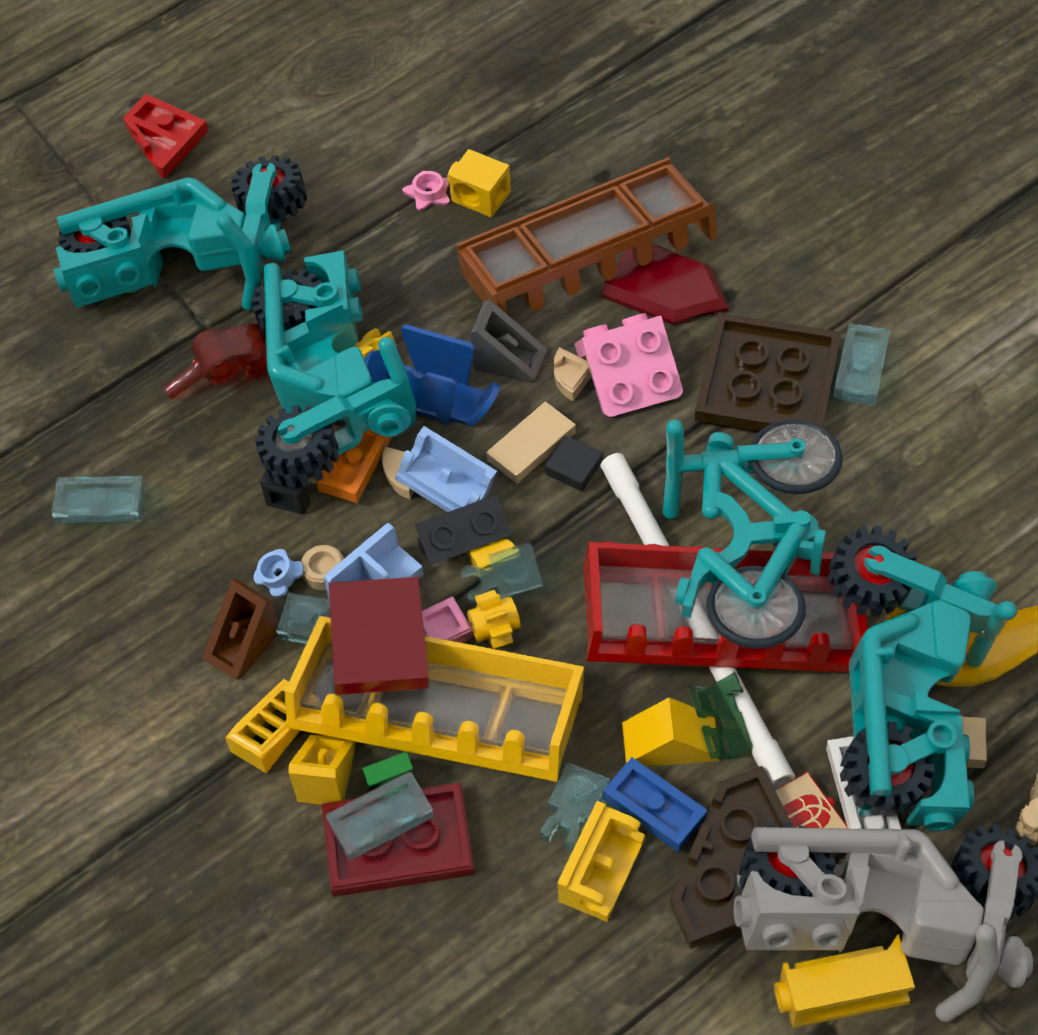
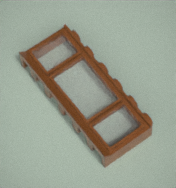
(584, 232)

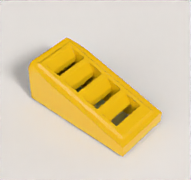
(240, 737)

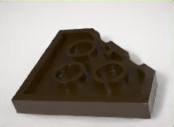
(709, 882)

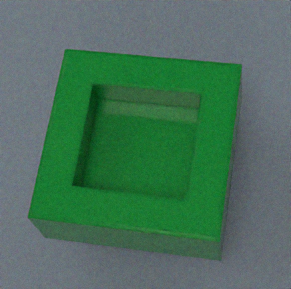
(386, 770)

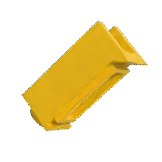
(844, 985)

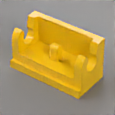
(601, 862)

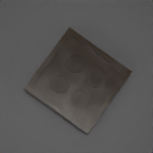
(766, 373)

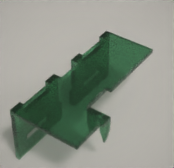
(726, 708)

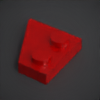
(163, 132)

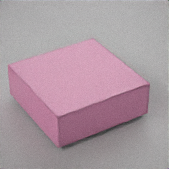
(446, 622)

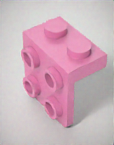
(630, 364)

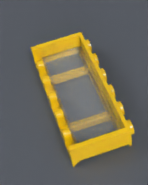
(478, 709)

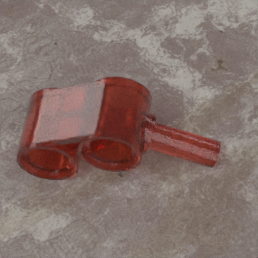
(221, 355)

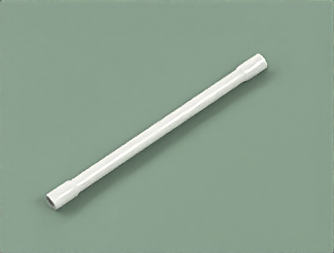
(765, 749)

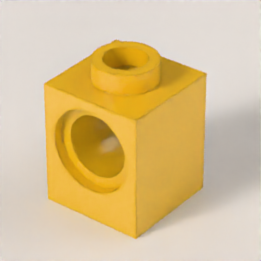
(479, 182)

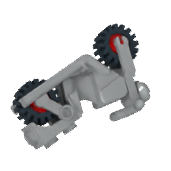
(808, 902)

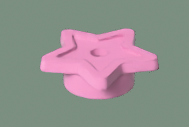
(423, 182)

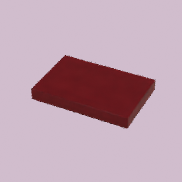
(377, 636)
(421, 855)

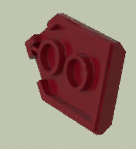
(666, 287)

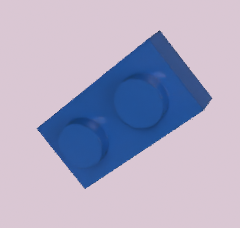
(655, 804)

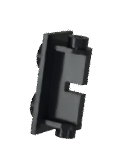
(462, 530)

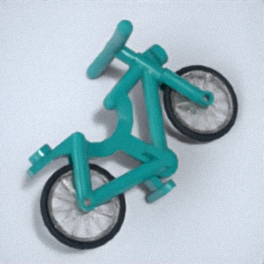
(754, 603)

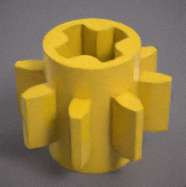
(494, 619)

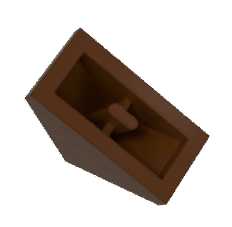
(241, 630)

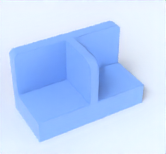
(375, 559)

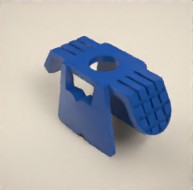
(440, 377)

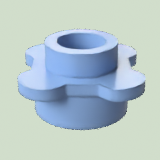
(271, 565)

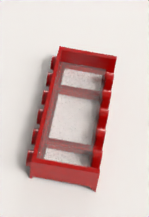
(637, 621)

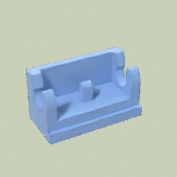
(444, 472)

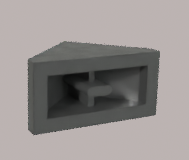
(504, 345)

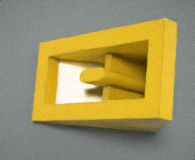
(667, 735)
(322, 769)

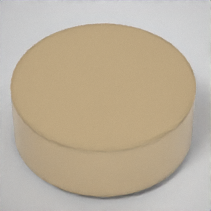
(317, 563)

